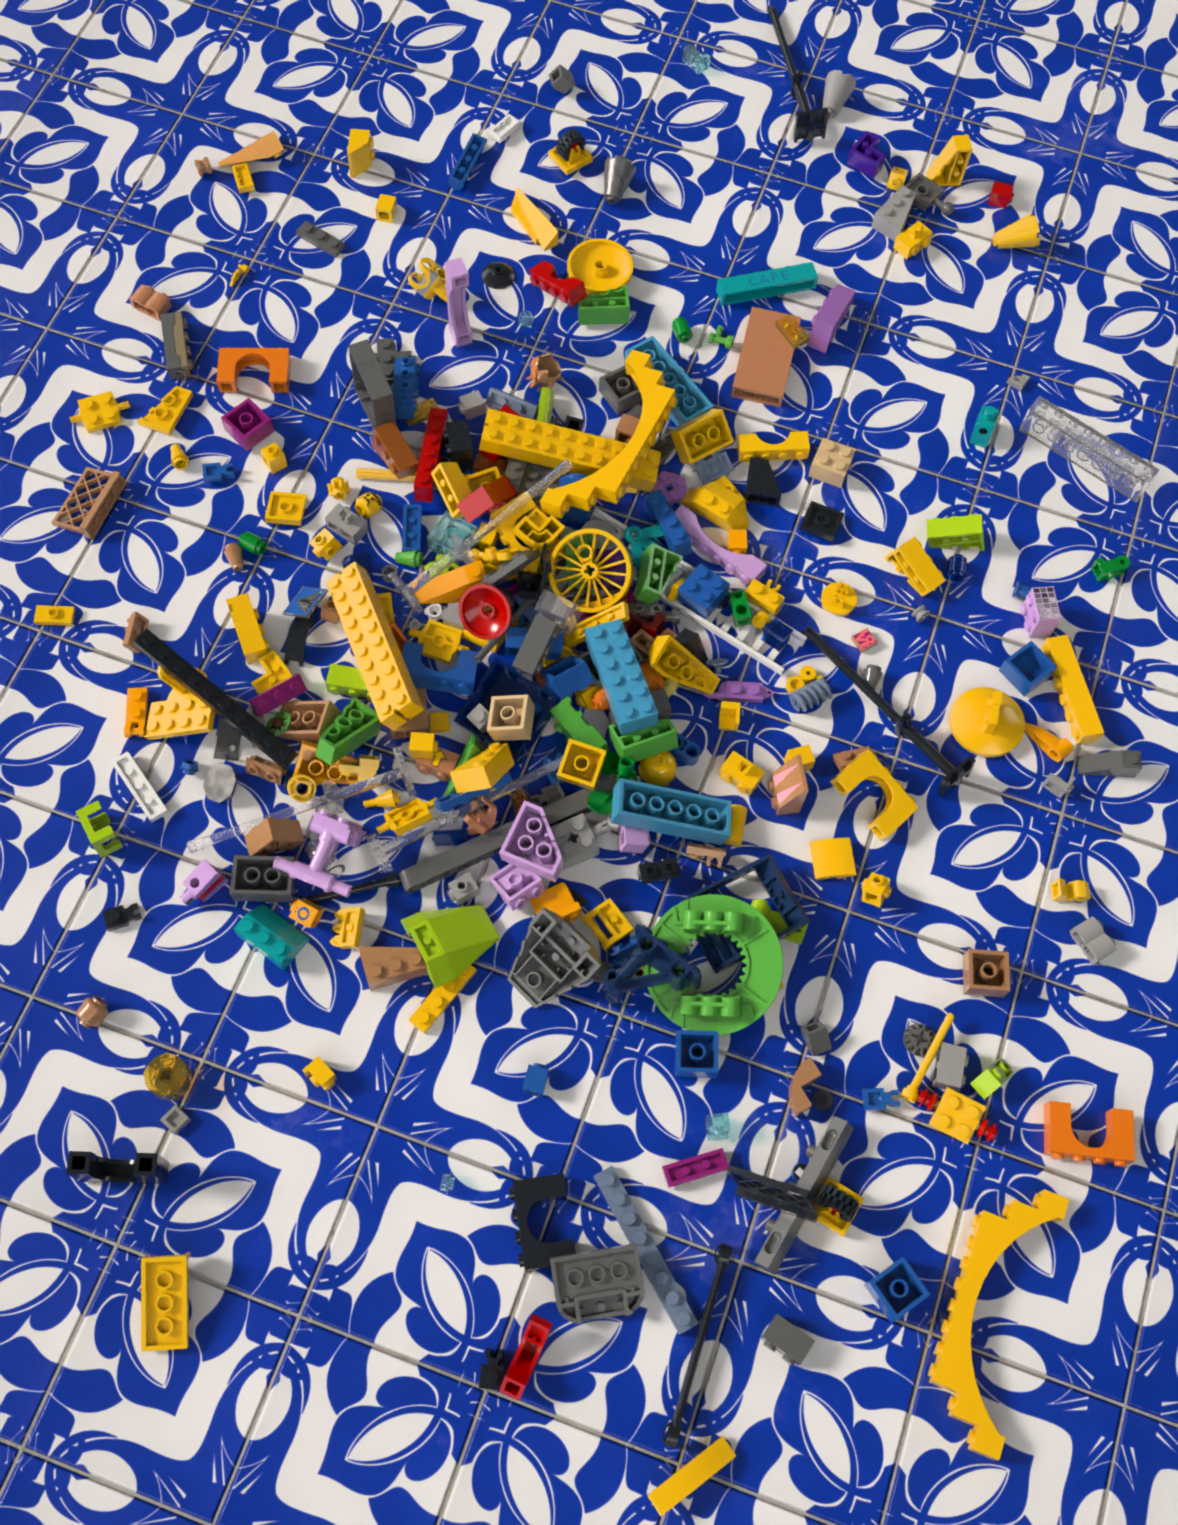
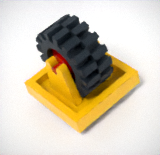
(570, 152)
(838, 1206)

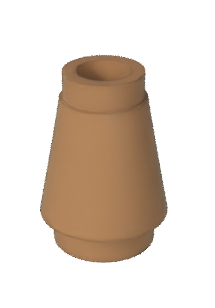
(234, 555)

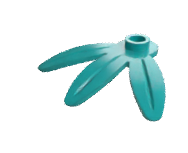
(641, 540)

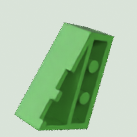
(655, 572)
(645, 742)

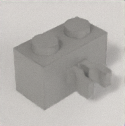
(347, 524)

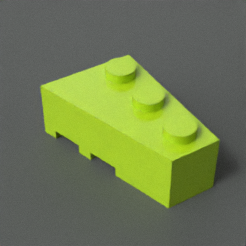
(956, 531)

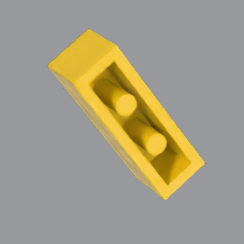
(451, 486)

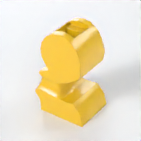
(1072, 891)

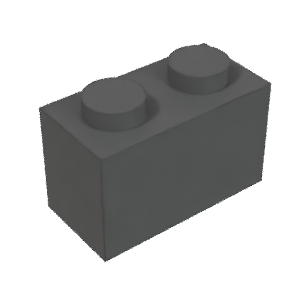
(787, 1340)

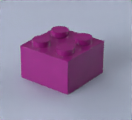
(247, 424)

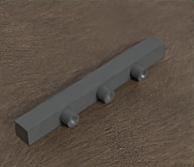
(812, 1179)

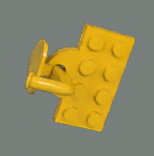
(179, 714)

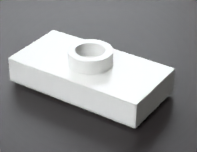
(504, 128)

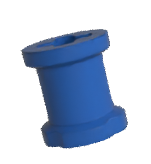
(1021, 590)

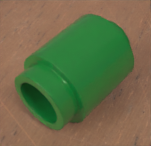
(682, 330)
(252, 543)

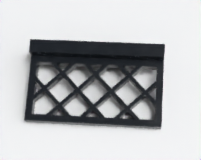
(775, 1194)

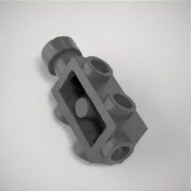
(649, 611)

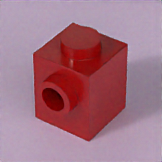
(1000, 195)

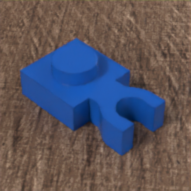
(214, 472)
(876, 1099)

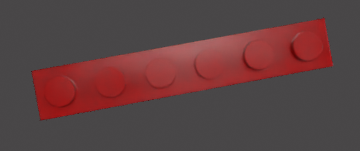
(430, 454)

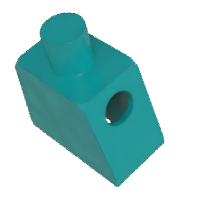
(987, 420)

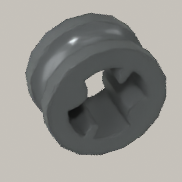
(388, 568)

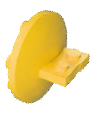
(987, 722)

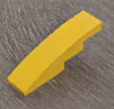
(691, 1476)

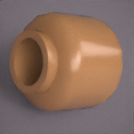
(92, 1012)

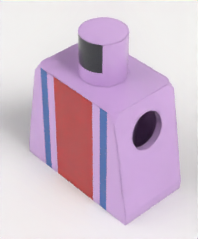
(203, 882)

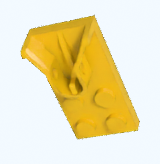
(164, 1302)

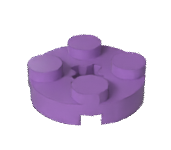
(673, 480)

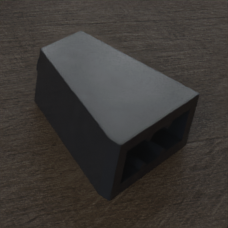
(761, 483)

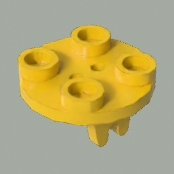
(839, 598)

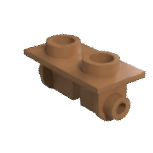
(259, 767)

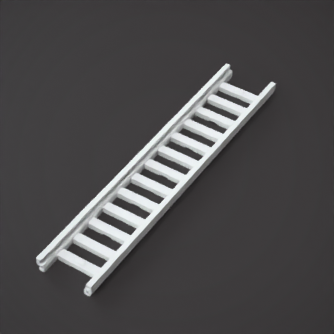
(686, 569)

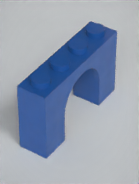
(457, 680)

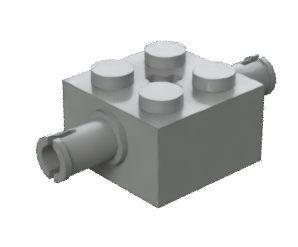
(584, 835)

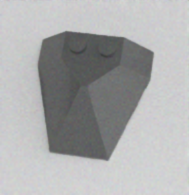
(552, 959)

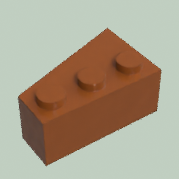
(394, 450)

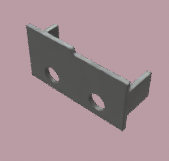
(226, 737)

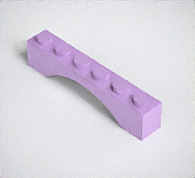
(456, 283)
(740, 565)

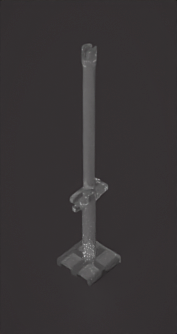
(461, 549)
(333, 797)
(380, 850)

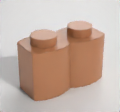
(150, 302)

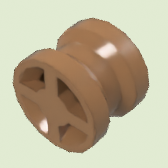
(203, 166)

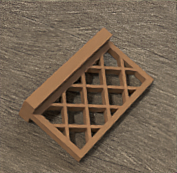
(100, 506)

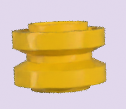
(301, 797)

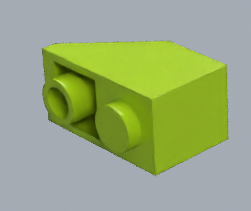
(992, 1078)

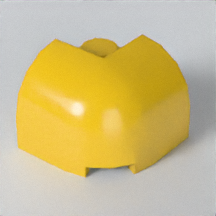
(538, 529)

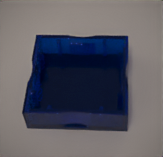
(505, 681)

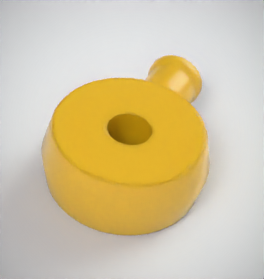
(812, 674)

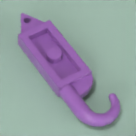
(741, 692)

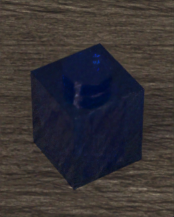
(776, 634)

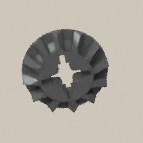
(911, 1043)

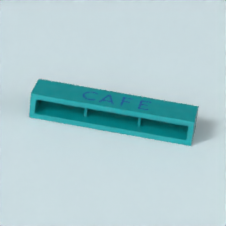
(766, 283)

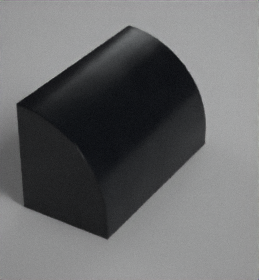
(692, 642)

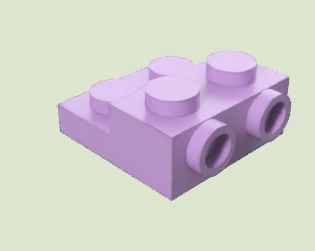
(516, 886)

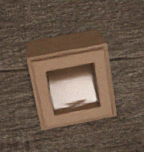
(329, 612)

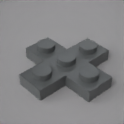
(386, 357)

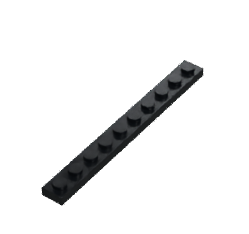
(215, 698)

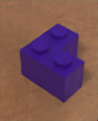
(865, 155)

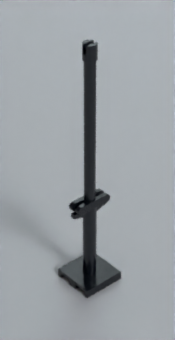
(807, 122)
(903, 724)

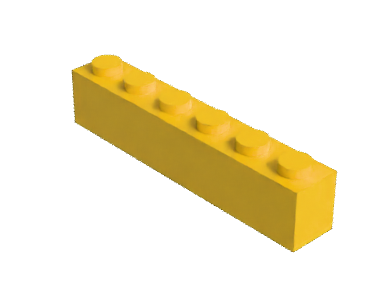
(1073, 690)

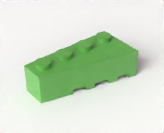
(349, 731)

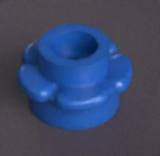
(189, 767)

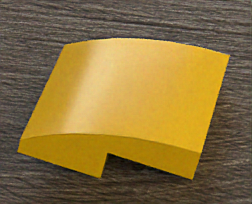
(833, 858)

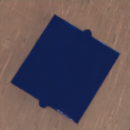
(450, 837)

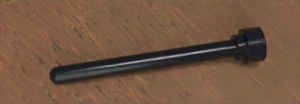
(390, 881)

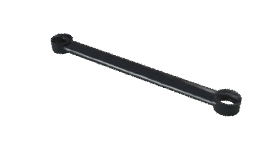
(674, 1427)

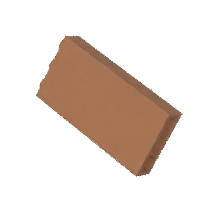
(763, 360)

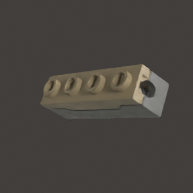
(175, 345)

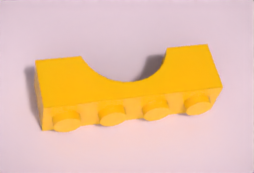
(794, 447)

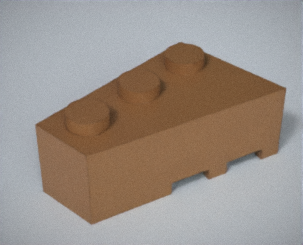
(391, 965)

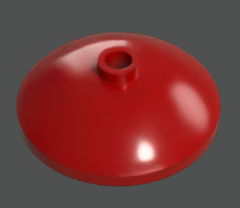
(477, 616)

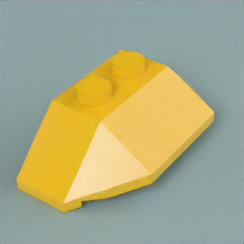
(718, 506)

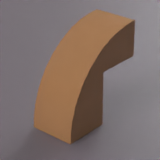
(804, 1075)

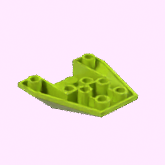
(450, 939)

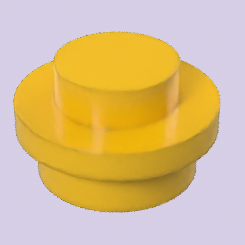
(760, 619)

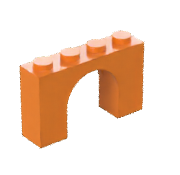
(234, 360)
(1062, 1143)

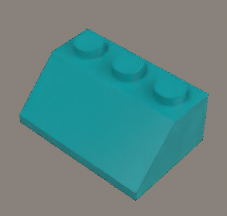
(271, 935)

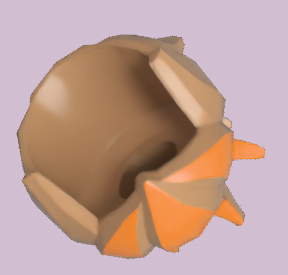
(544, 371)

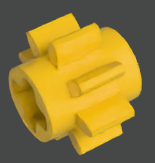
(338, 488)

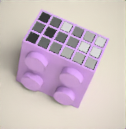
(1040, 611)

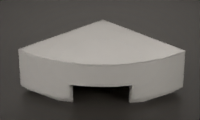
(1018, 381)

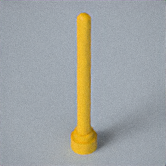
(910, 1093)

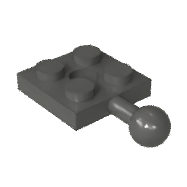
(931, 195)

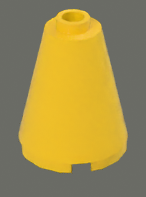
(1018, 234)

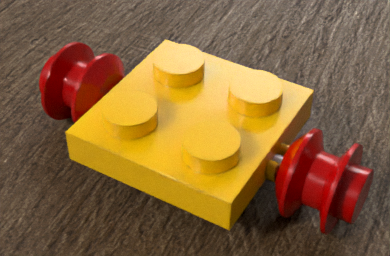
(957, 1115)

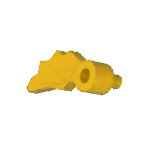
(236, 275)

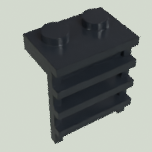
(531, 584)

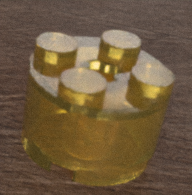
(156, 1074)

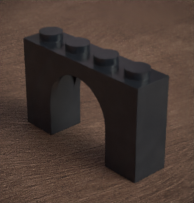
(145, 1169)
(527, 1195)

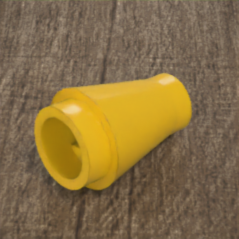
(178, 457)

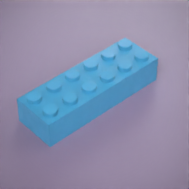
(690, 399)
(621, 677)
(671, 812)

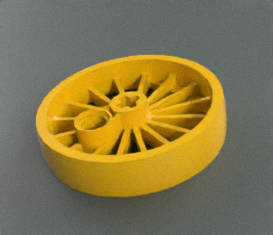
(601, 604)

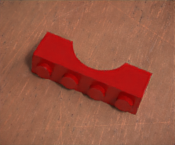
(567, 290)

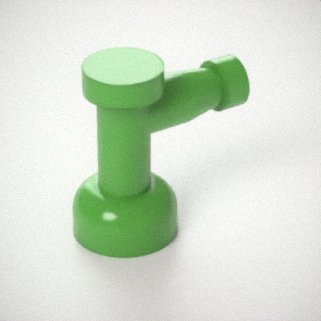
(728, 342)

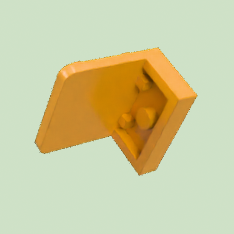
(558, 901)

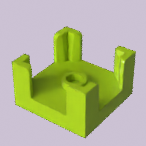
(94, 832)

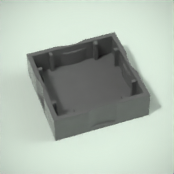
(371, 384)

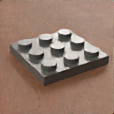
(510, 568)

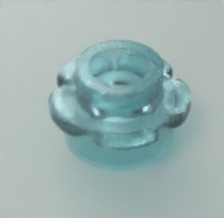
(525, 318)
(447, 1182)

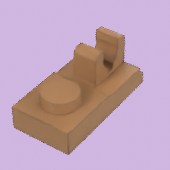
(136, 626)
(698, 850)

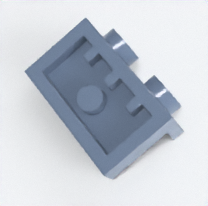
(713, 468)

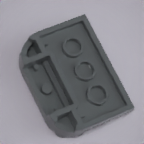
(525, 475)
(598, 1283)

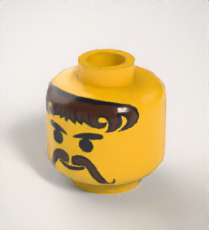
(368, 504)

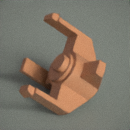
(481, 820)

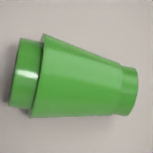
(409, 558)

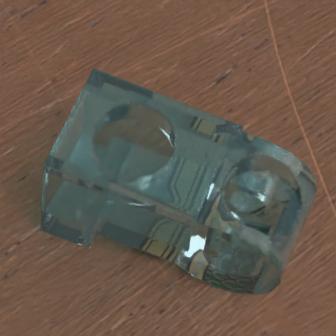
(694, 59)

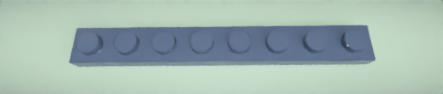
(649, 1255)

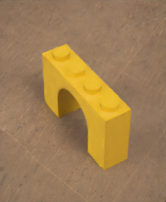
(508, 538)
(898, 804)

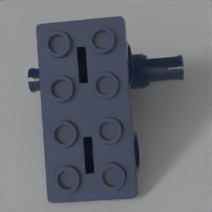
(658, 955)

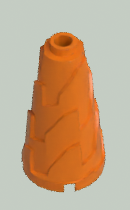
(653, 680)

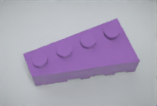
(830, 317)

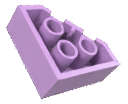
(532, 844)

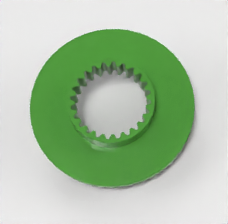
(763, 963)

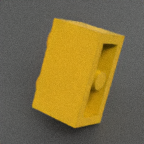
(913, 240)
(765, 597)
(741, 773)

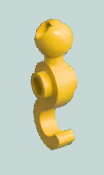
(492, 554)

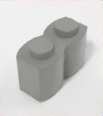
(1093, 940)

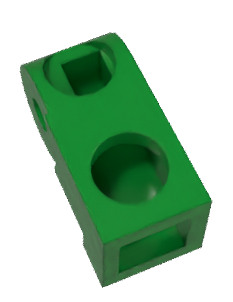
(1110, 569)
(740, 608)

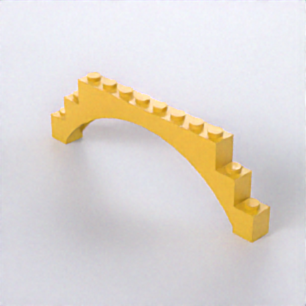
(612, 479)
(953, 1363)

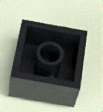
(458, 444)

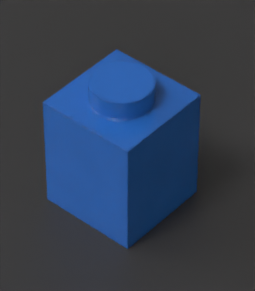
(535, 1080)

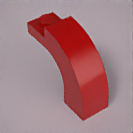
(526, 1357)

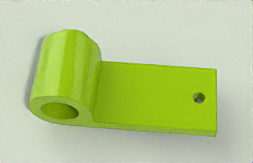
(777, 922)

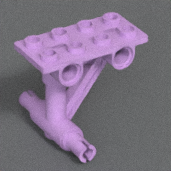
(332, 832)

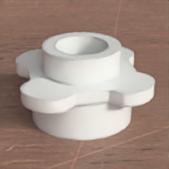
(434, 608)

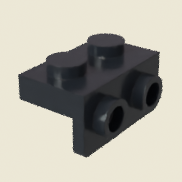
(658, 871)

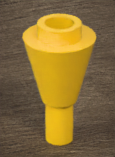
(387, 799)

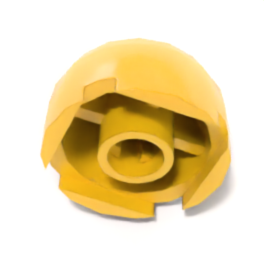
(658, 769)

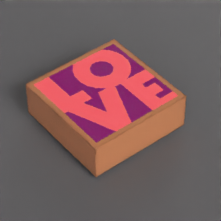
(864, 640)

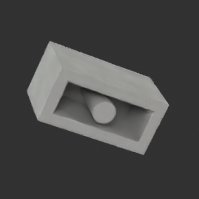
(950, 1067)

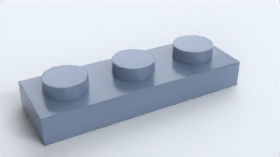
(497, 398)

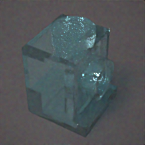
(717, 1126)

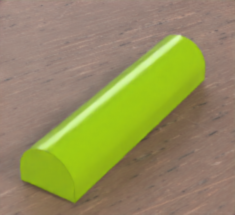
(545, 405)

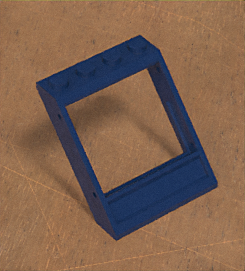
(720, 949)

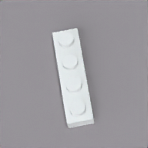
(139, 787)

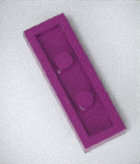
(278, 695)
(695, 1168)

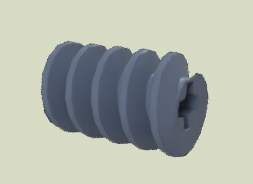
(810, 694)

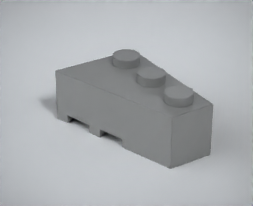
(894, 213)

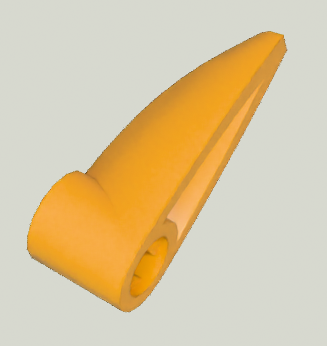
(1052, 745)

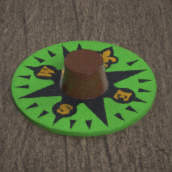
(279, 722)

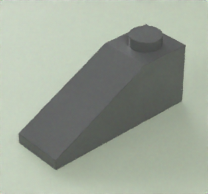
(1114, 763)

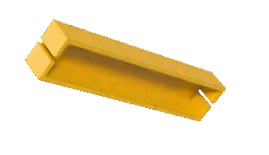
(552, 444)
(374, 646)

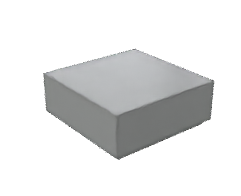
(175, 1119)

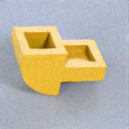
(364, 768)

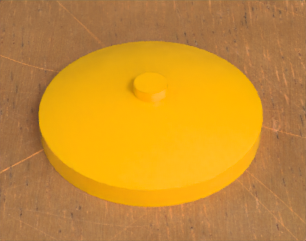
(600, 265)

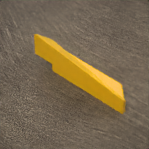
(533, 221)

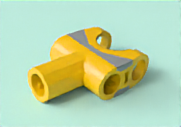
(432, 282)

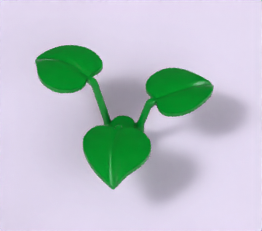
(600, 800)

